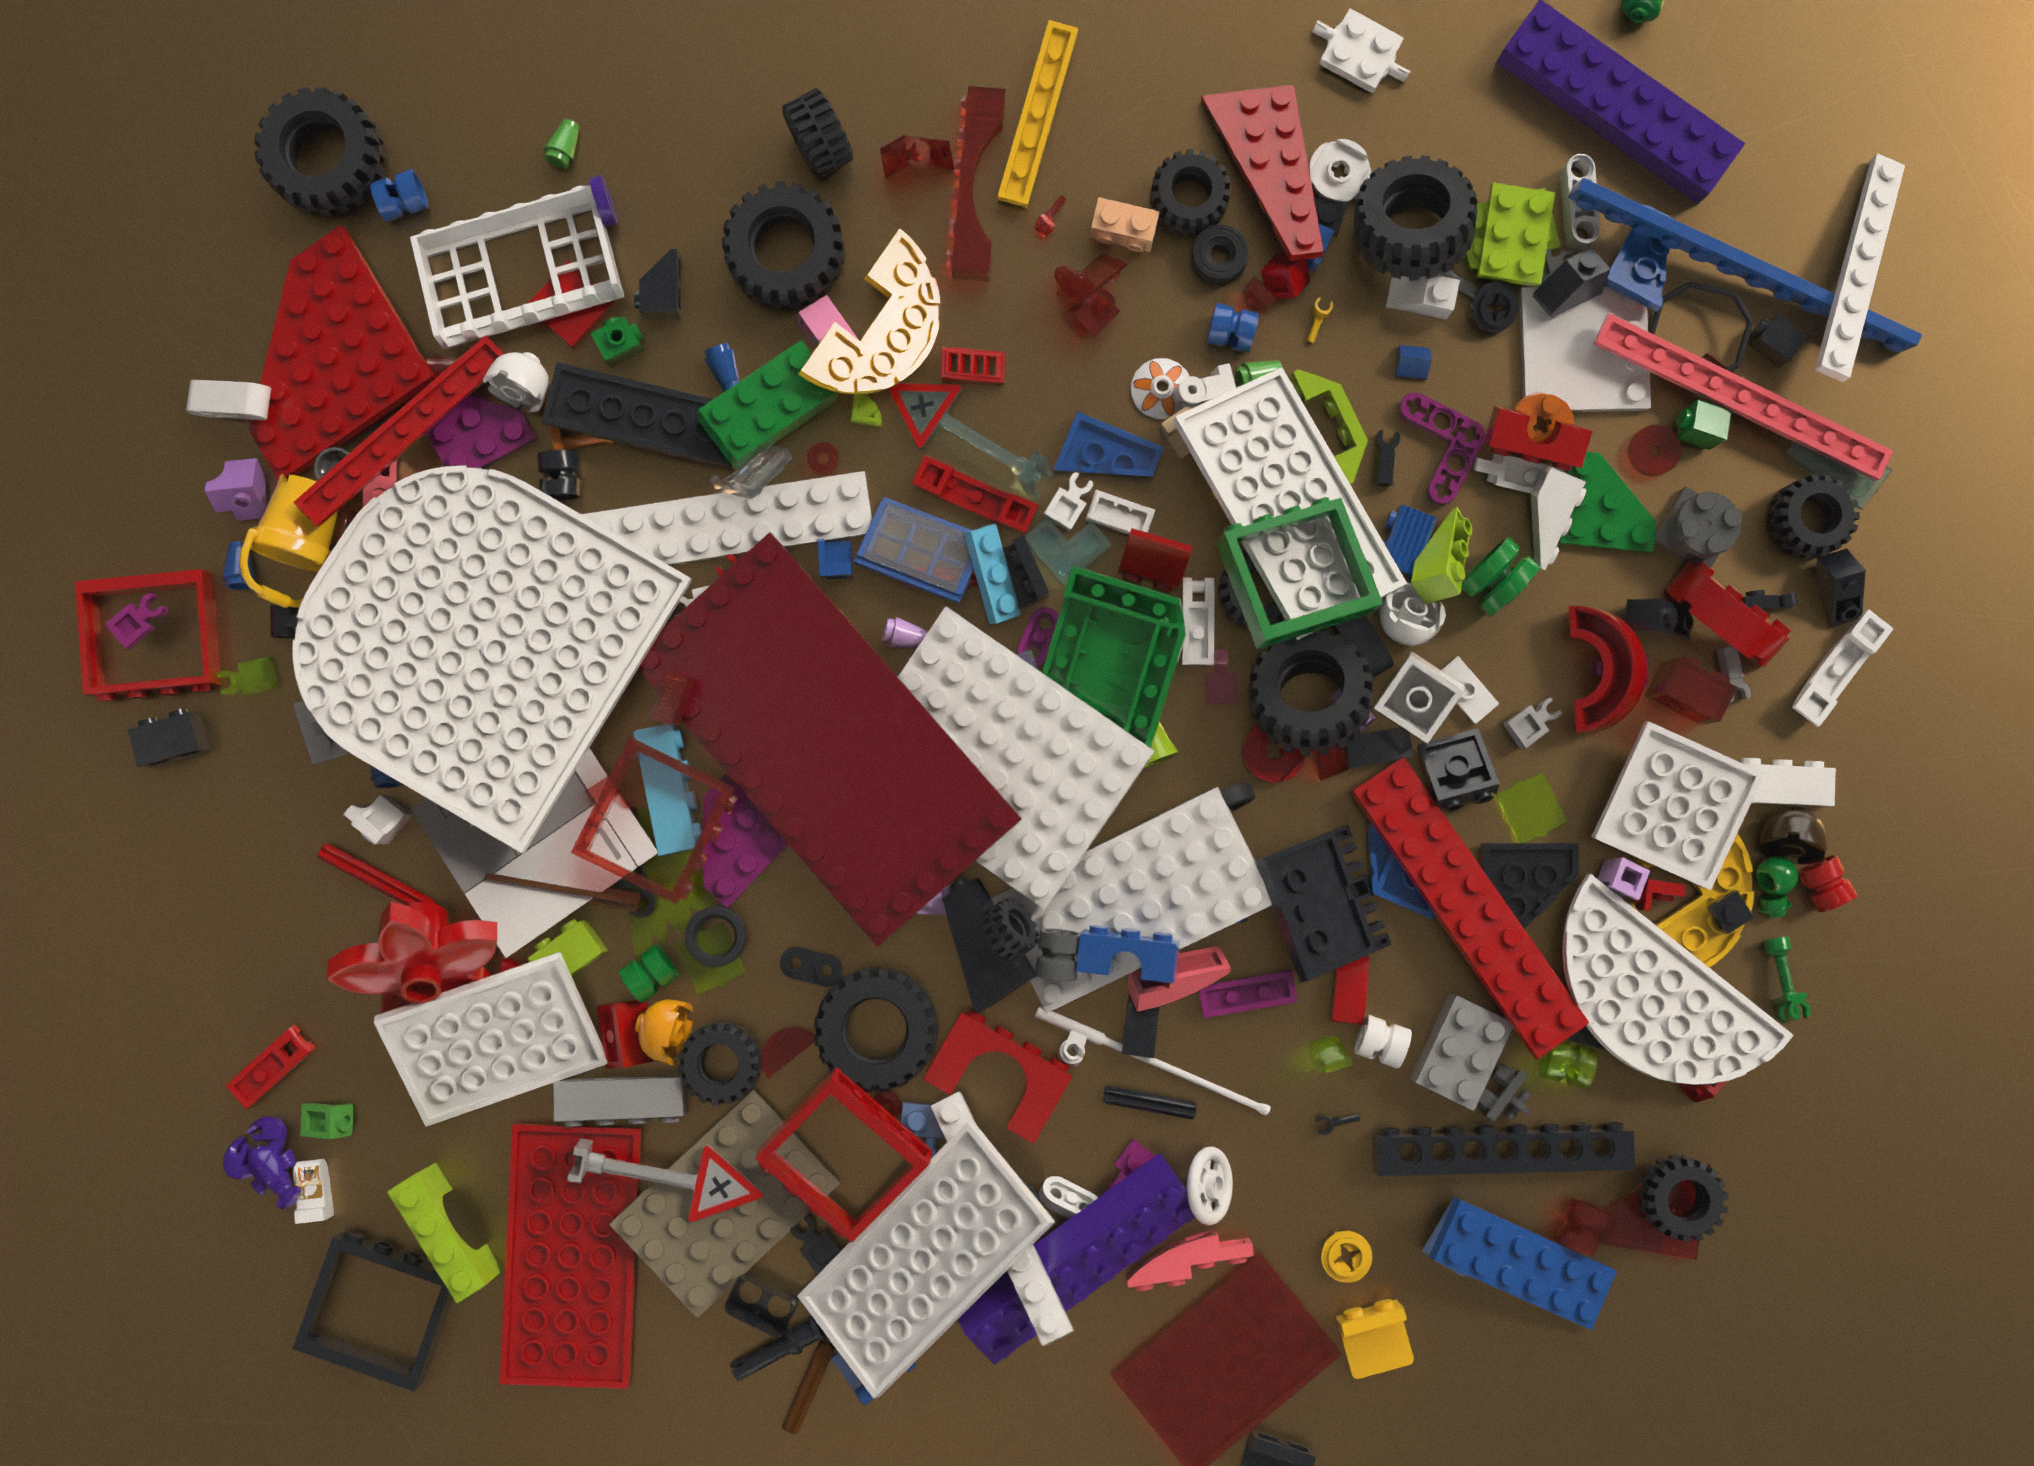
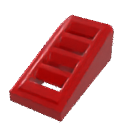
(972, 377)

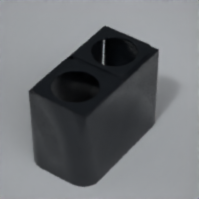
(763, 1320)

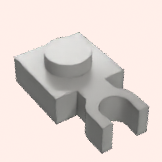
(1529, 724)

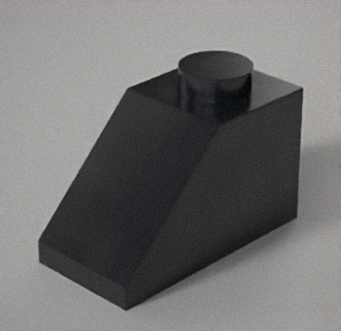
(1573, 283)
(661, 289)

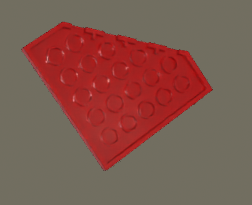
(332, 357)

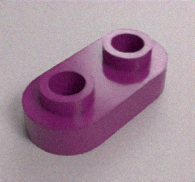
(1037, 637)

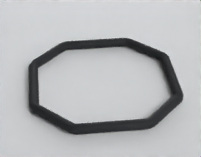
(1720, 291)

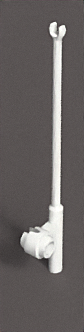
(1080, 1033)

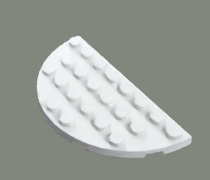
(1657, 1000)

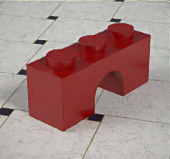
(1564, 446)

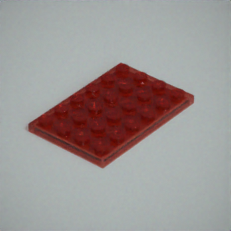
(1226, 1364)

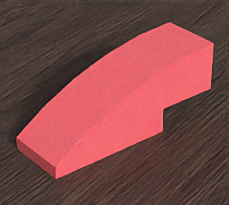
(1194, 972)

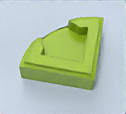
(865, 411)

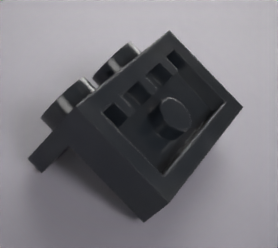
(1024, 573)

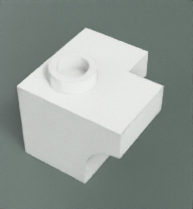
(380, 820)

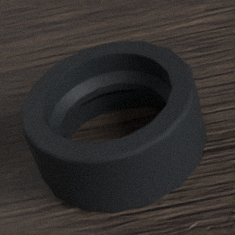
(715, 960)

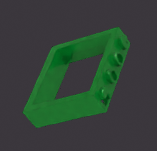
(1246, 593)

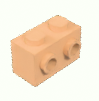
(1124, 225)

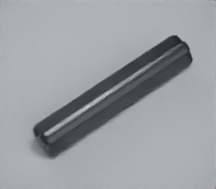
(1149, 1102)

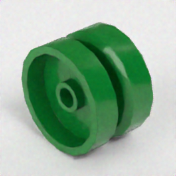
(1503, 580)

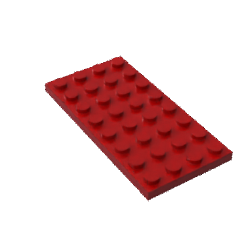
(564, 1264)

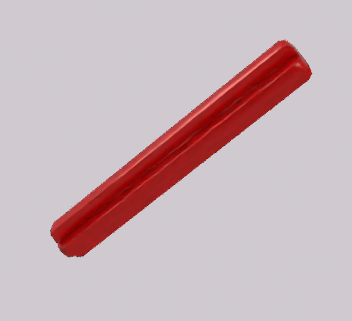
(370, 875)

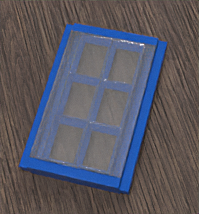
(917, 550)

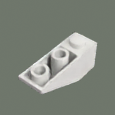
(1551, 508)

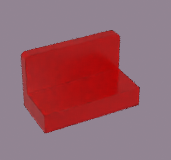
(619, 1035)

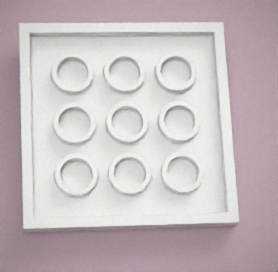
(1564, 362)
(1678, 805)

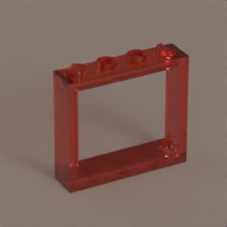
(607, 798)

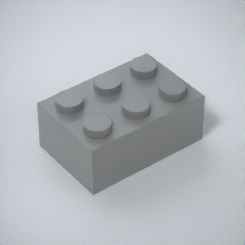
(1461, 1051)

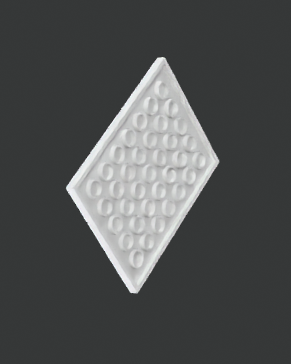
(1036, 745)

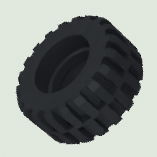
(297, 119)
(1415, 185)
(773, 207)
(1316, 729)
(907, 997)

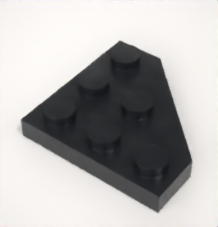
(1530, 874)

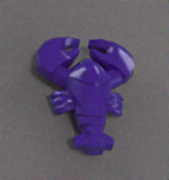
(264, 1162)

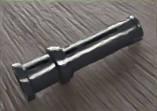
(791, 1342)

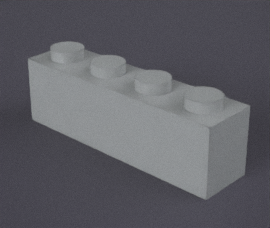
(620, 1098)

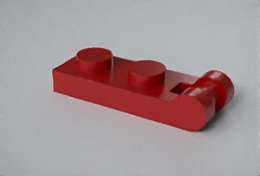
(269, 1067)

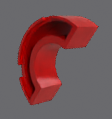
(1726, 614)
(1622, 671)

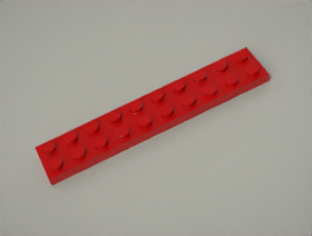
(1470, 908)

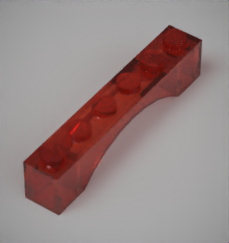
(983, 122)

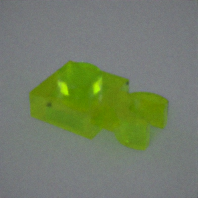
(253, 677)

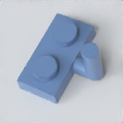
(922, 1123)

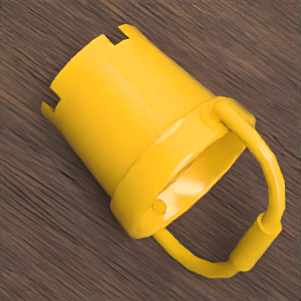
(287, 538)

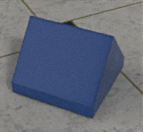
(1413, 362)

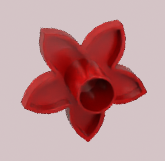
(415, 956)

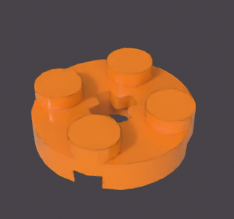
(1546, 406)

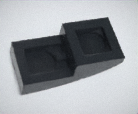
(1379, 747)
(1140, 1031)

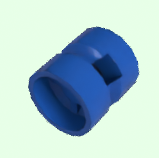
(399, 195)
(1232, 328)

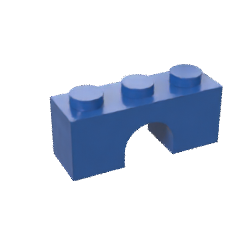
(1157, 953)

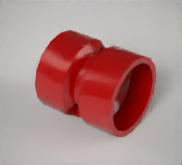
(1828, 885)

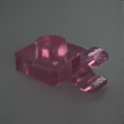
(1221, 685)

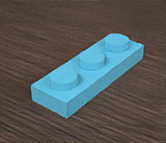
(992, 574)

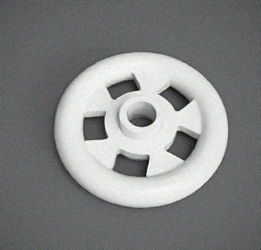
(1212, 1185)

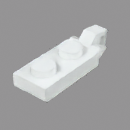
(1510, 472)

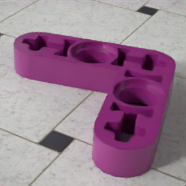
(1456, 445)

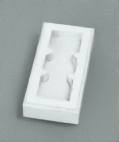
(1118, 513)
(1476, 699)

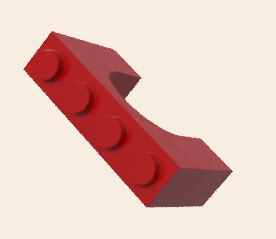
(1044, 1078)

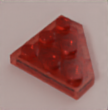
(1631, 1231)

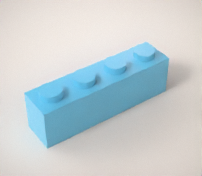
(668, 792)

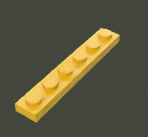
(1038, 114)

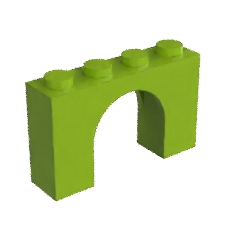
(422, 1208)

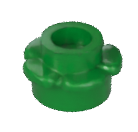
(1774, 905)

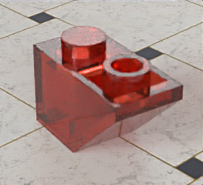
(916, 158)

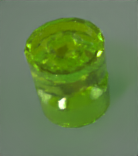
(1573, 1064)

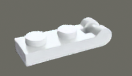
(1199, 622)

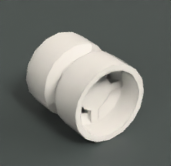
(1383, 1041)

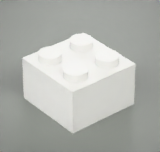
(1419, 697)

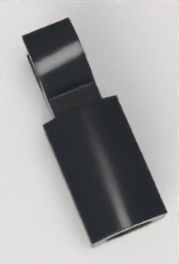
(1385, 460)

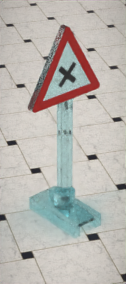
(926, 408)

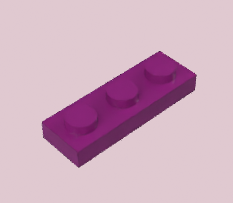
(1248, 993)

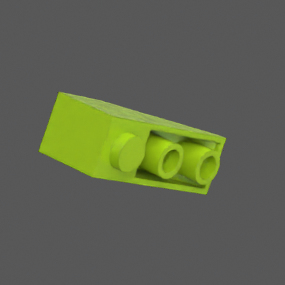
(1442, 562)

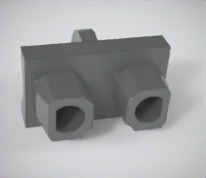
(1511, 1081)

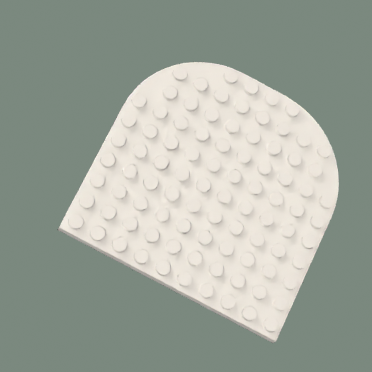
(477, 641)

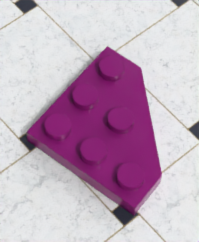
(480, 433)
(743, 848)

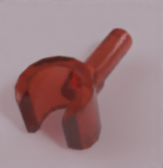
(1044, 223)

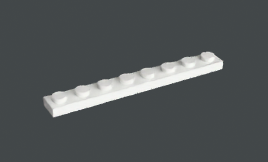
(1860, 268)
(1028, 1271)

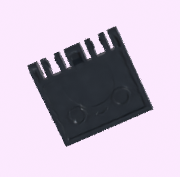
(1321, 904)

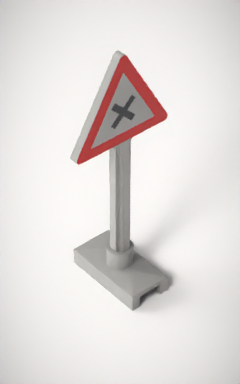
(715, 1186)

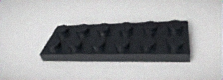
(630, 413)

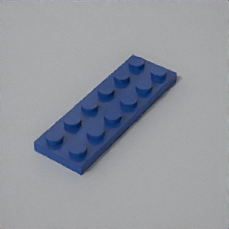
(1522, 1263)

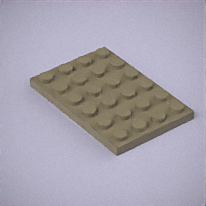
(709, 1255)

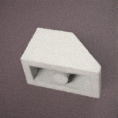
(1426, 296)

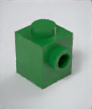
(618, 340)
(1703, 424)

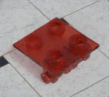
(1083, 286)

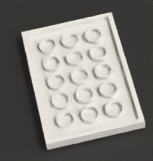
(492, 1039)

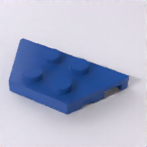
(1390, 880)

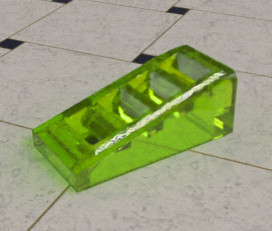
(1328, 1054)

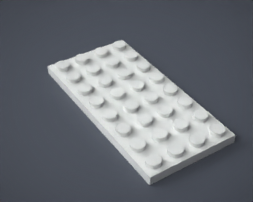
(1265, 458)
(1169, 875)
(925, 1259)

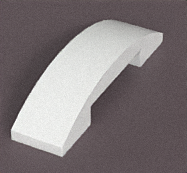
(1839, 667)

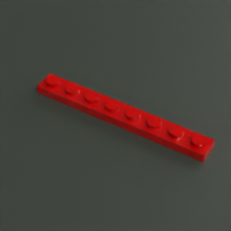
(398, 433)

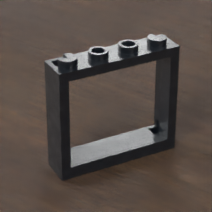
(355, 1357)

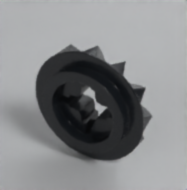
(1501, 318)

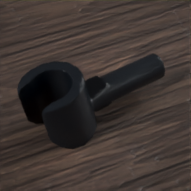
(1336, 1121)

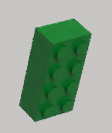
(764, 407)

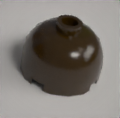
(1794, 835)

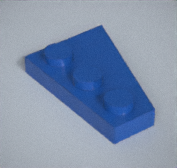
(1640, 269)
(1106, 450)

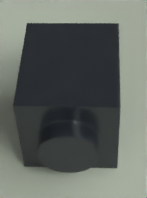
(1777, 339)

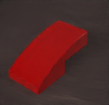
(1350, 992)

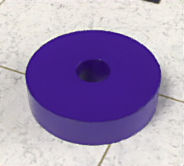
(603, 201)

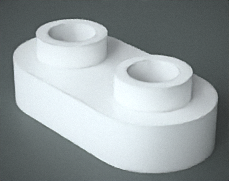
(1067, 1198)

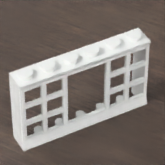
(502, 223)

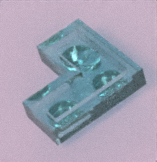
(1061, 554)

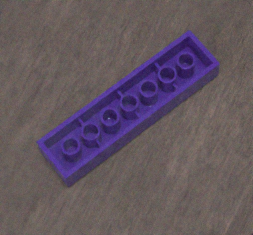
(1620, 102)
(1084, 1254)

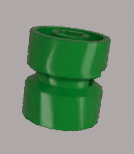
(652, 970)

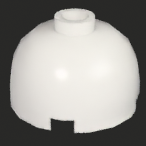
(518, 380)
(1408, 618)

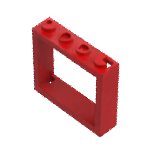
(91, 642)
(873, 1116)

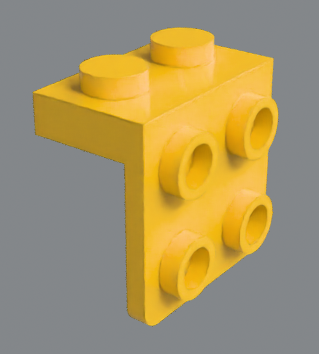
(1375, 1338)

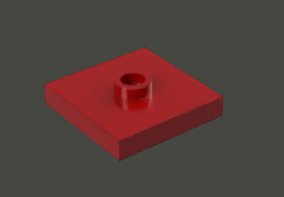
(574, 325)

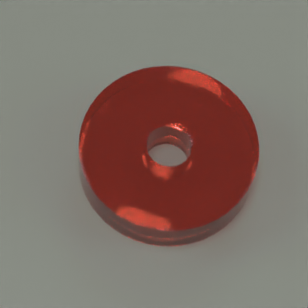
(1644, 460)

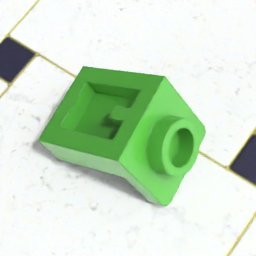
(326, 1120)

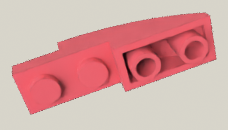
(1173, 1260)

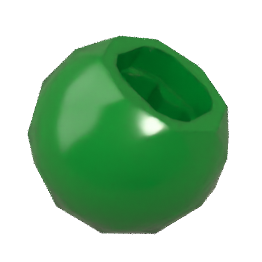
(1777, 875)

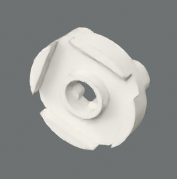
(1333, 154)

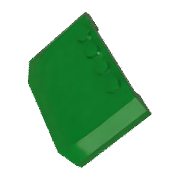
(1117, 649)

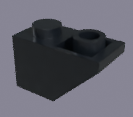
(1841, 586)
(1659, 619)

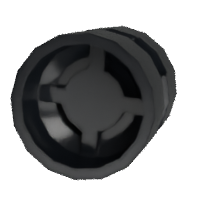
(559, 474)

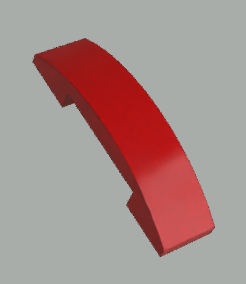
(974, 496)

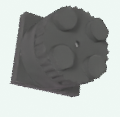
(1699, 526)

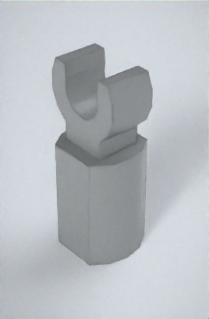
(1731, 666)

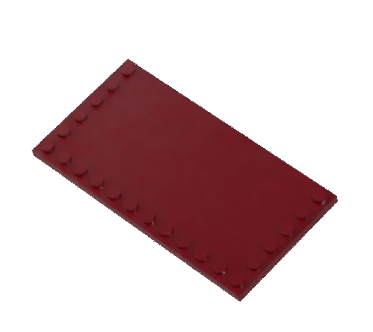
(828, 740)

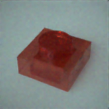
(1257, 296)

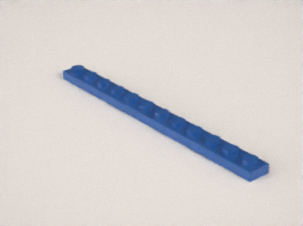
(1732, 261)

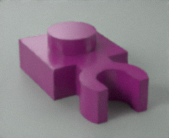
(133, 623)

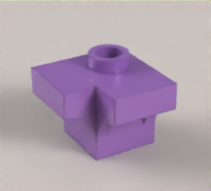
(239, 490)

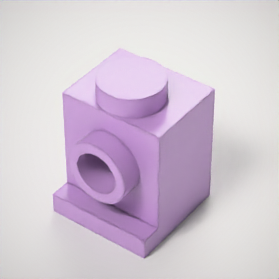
(1623, 877)

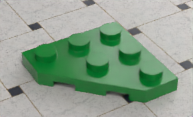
(1609, 513)

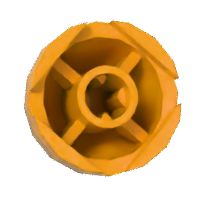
(664, 1029)

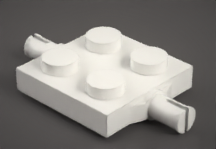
(1361, 51)

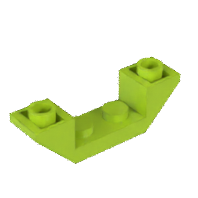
(1313, 387)

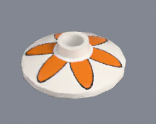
(1145, 393)

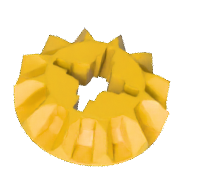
(1360, 1261)

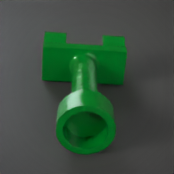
(1778, 948)

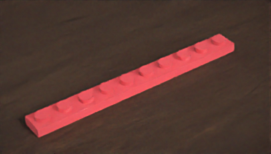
(1742, 397)

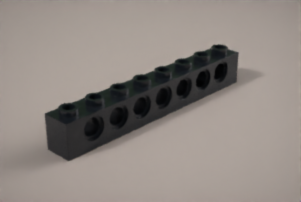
(1616, 1154)

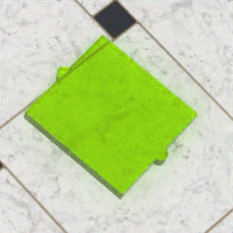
(1531, 808)
(714, 942)

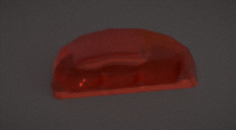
(784, 1047)

